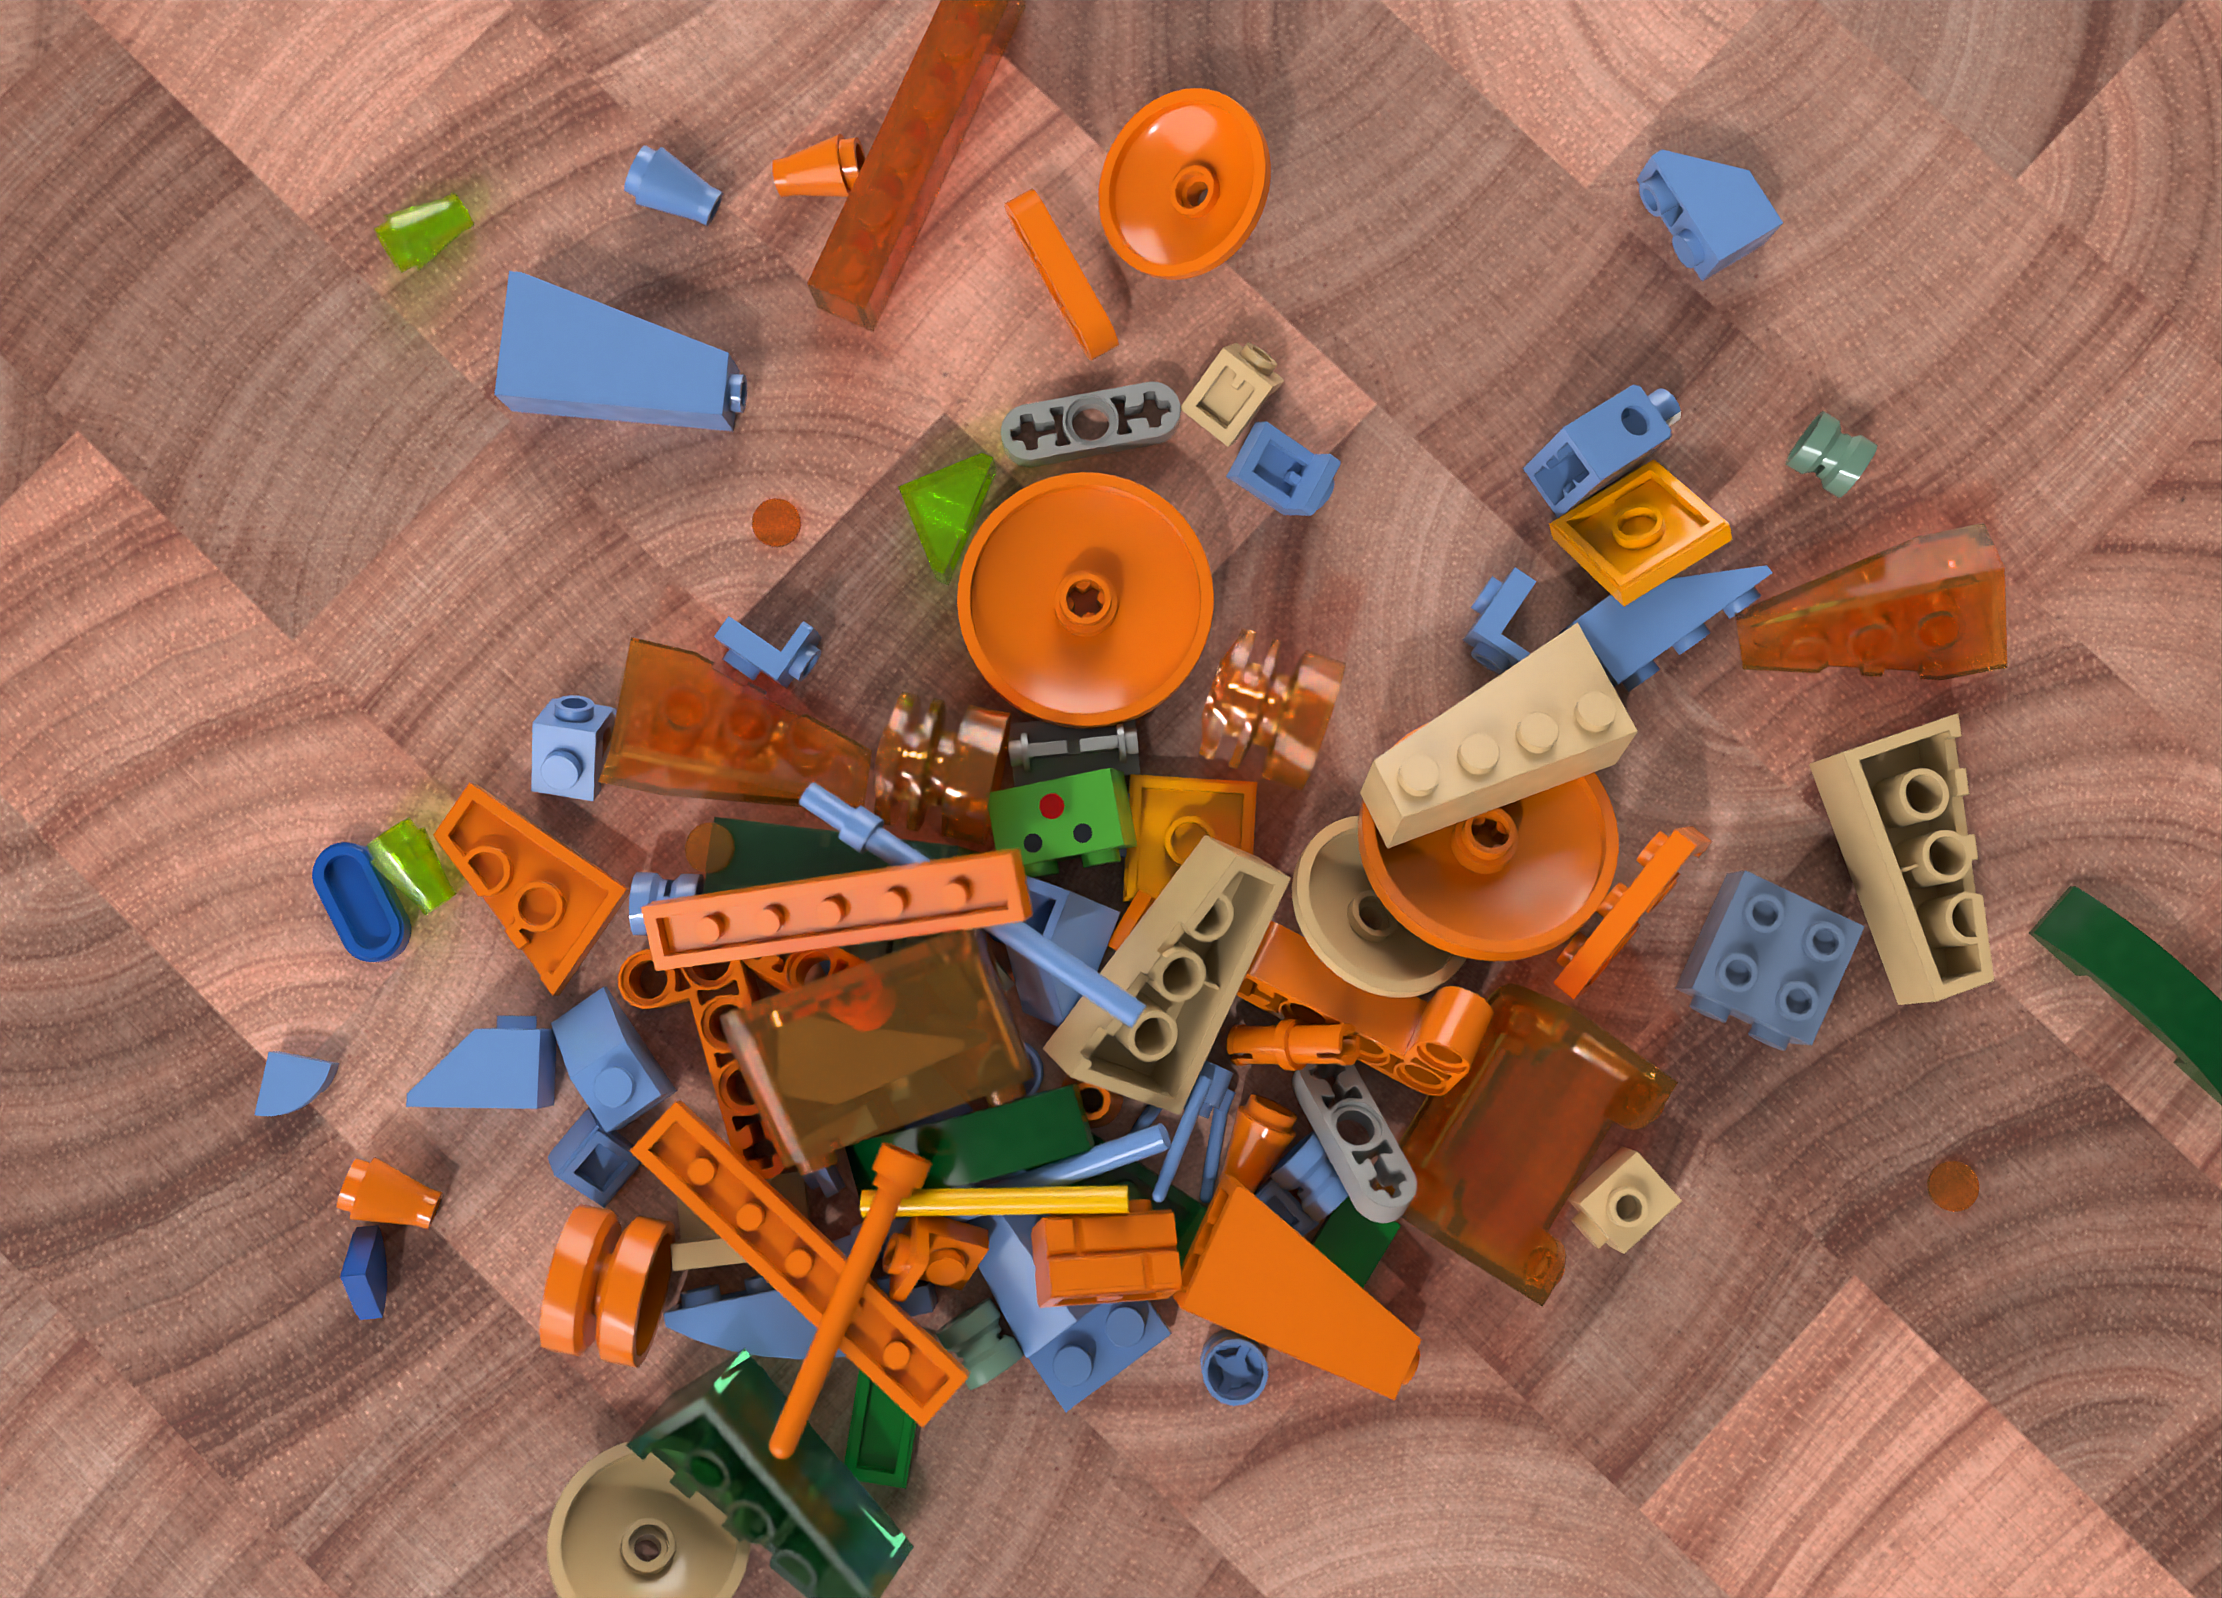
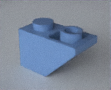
(1709, 209)
(1075, 926)

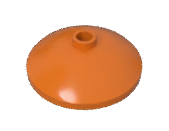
(1161, 168)

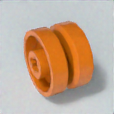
(607, 1286)

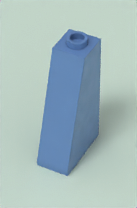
(604, 364)

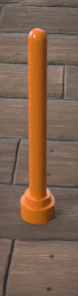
(896, 1178)

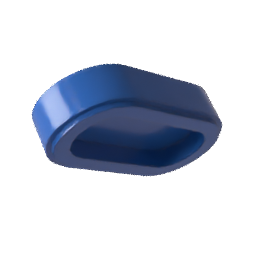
(361, 903)

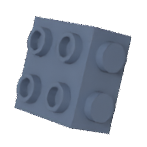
(1768, 960)

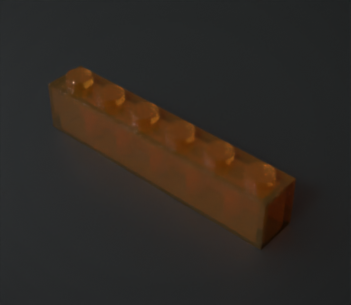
(911, 157)

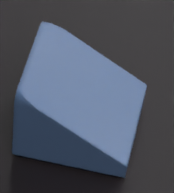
(593, 1159)

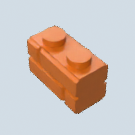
(1106, 1257)

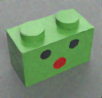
(1064, 821)

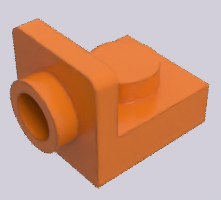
(934, 1252)

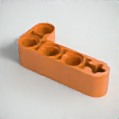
(708, 1000)
(1404, 1038)

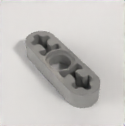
(1139, 431)
(1349, 1160)

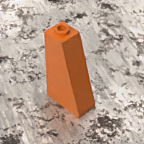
(1283, 1292)

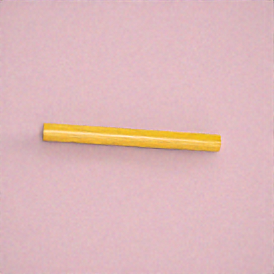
(1009, 1201)

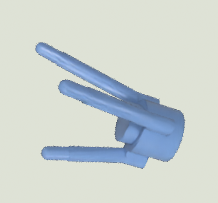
(1207, 1093)

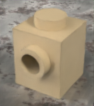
(1621, 1201)

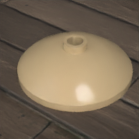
(1332, 898)
(630, 1500)

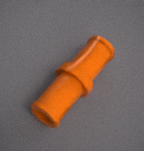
(1293, 1044)

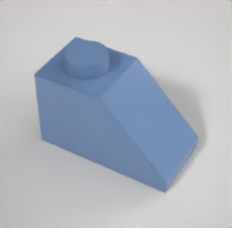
(610, 1061)
(494, 1069)

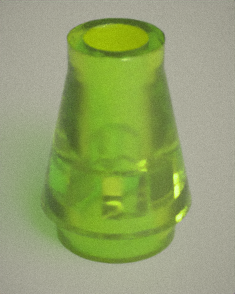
(422, 231)
(412, 865)

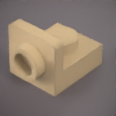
(1232, 391)

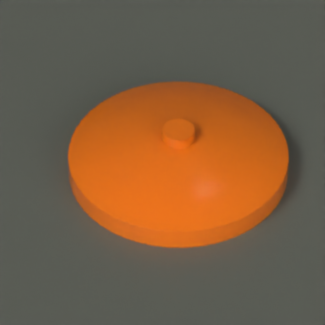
(1085, 600)
(1503, 878)

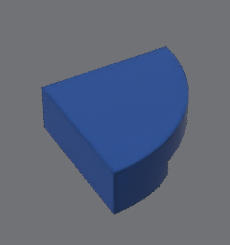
(366, 1272)

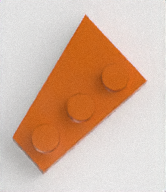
(1662, 857)
(533, 883)

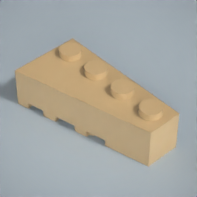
(1504, 742)
(1911, 857)
(1186, 968)

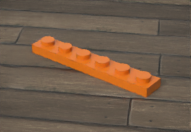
(839, 910)
(797, 1259)

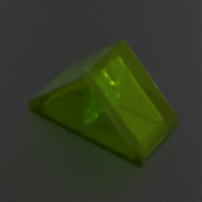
(946, 509)

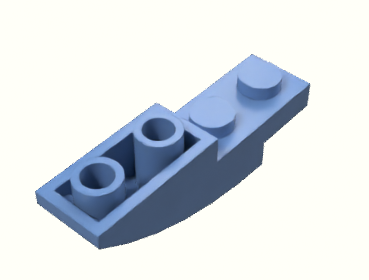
(763, 1318)

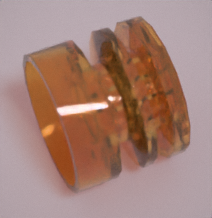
(1271, 709)
(941, 767)

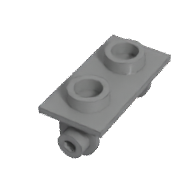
(1052, 752)

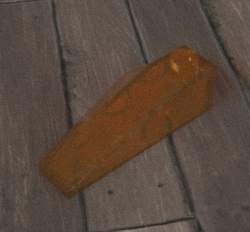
(1910, 608)
(708, 737)

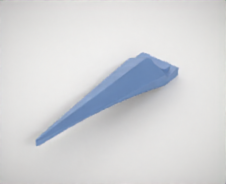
(1068, 1345)

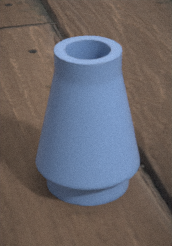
(671, 187)

